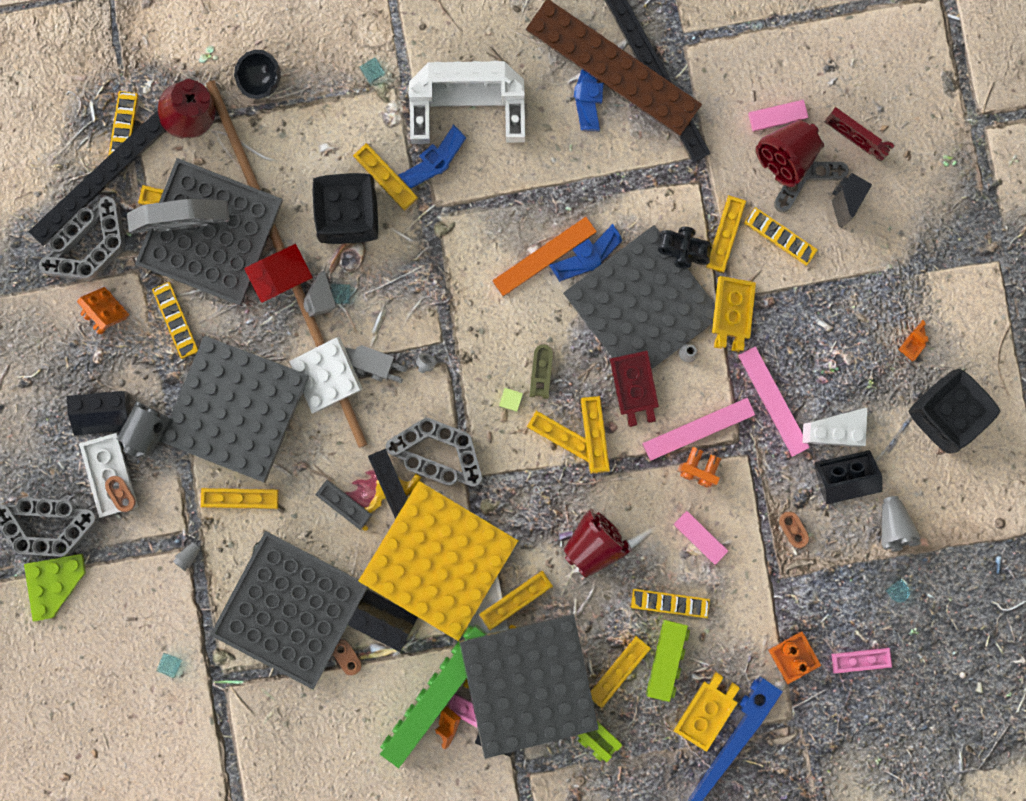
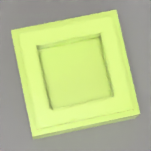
(510, 399)

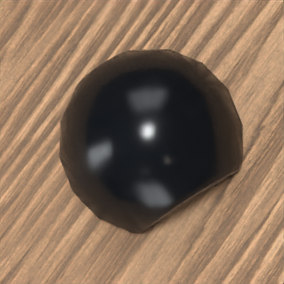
(257, 74)

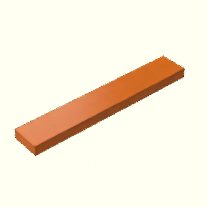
(544, 256)

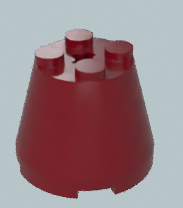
(183, 117)
(790, 151)
(595, 544)

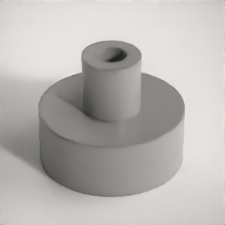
(425, 362)

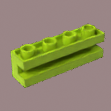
(666, 660)
(601, 742)

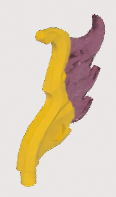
(370, 494)

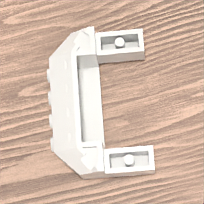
(466, 85)

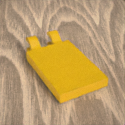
(733, 312)
(707, 713)

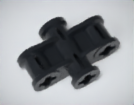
(684, 247)

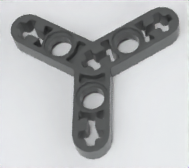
(811, 175)

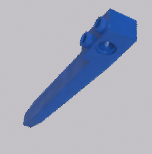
(741, 735)

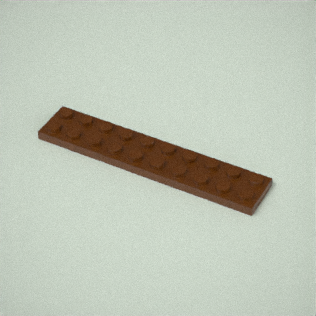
(613, 67)

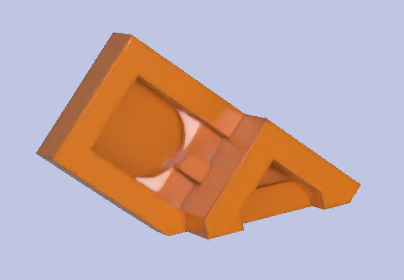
(914, 342)
(448, 726)

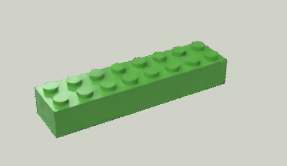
(429, 704)

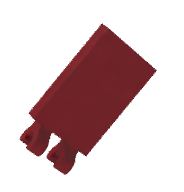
(858, 134)
(634, 385)

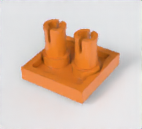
(102, 309)
(707, 476)
(794, 657)

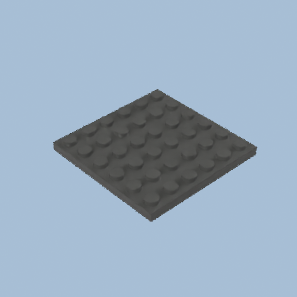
(214, 254)
(642, 301)
(234, 409)
(289, 610)
(528, 685)

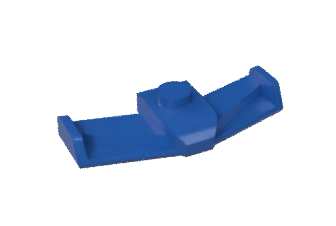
(586, 94)
(434, 159)
(588, 255)

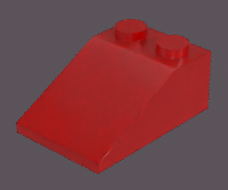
(278, 273)

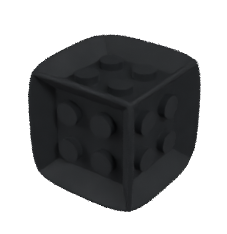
(345, 208)
(954, 411)

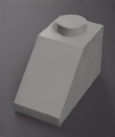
(319, 296)

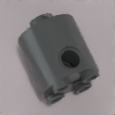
(142, 430)

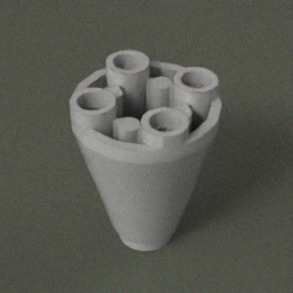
(897, 526)

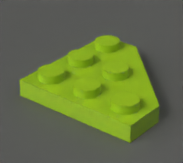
(52, 583)

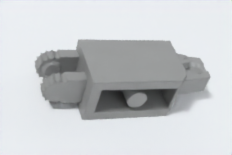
(374, 362)

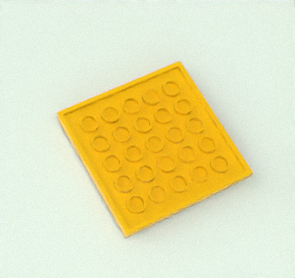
(438, 560)

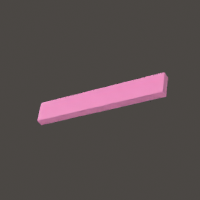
(773, 401)
(698, 429)

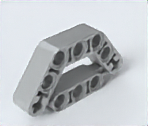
(98, 213)
(177, 215)
(403, 454)
(53, 544)

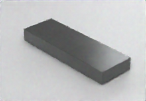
(343, 504)

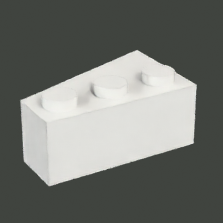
(839, 430)

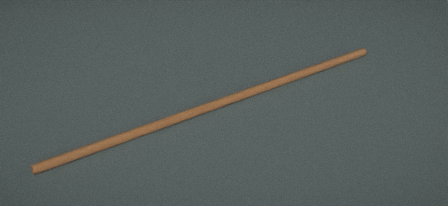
(278, 244)

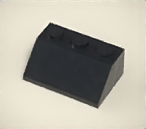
(848, 197)
(98, 412)
(848, 477)
(383, 620)

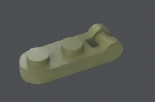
(541, 371)

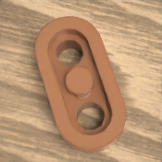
(118, 495)
(793, 529)
(347, 656)

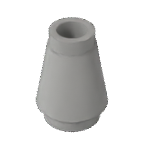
(688, 357)
(187, 556)

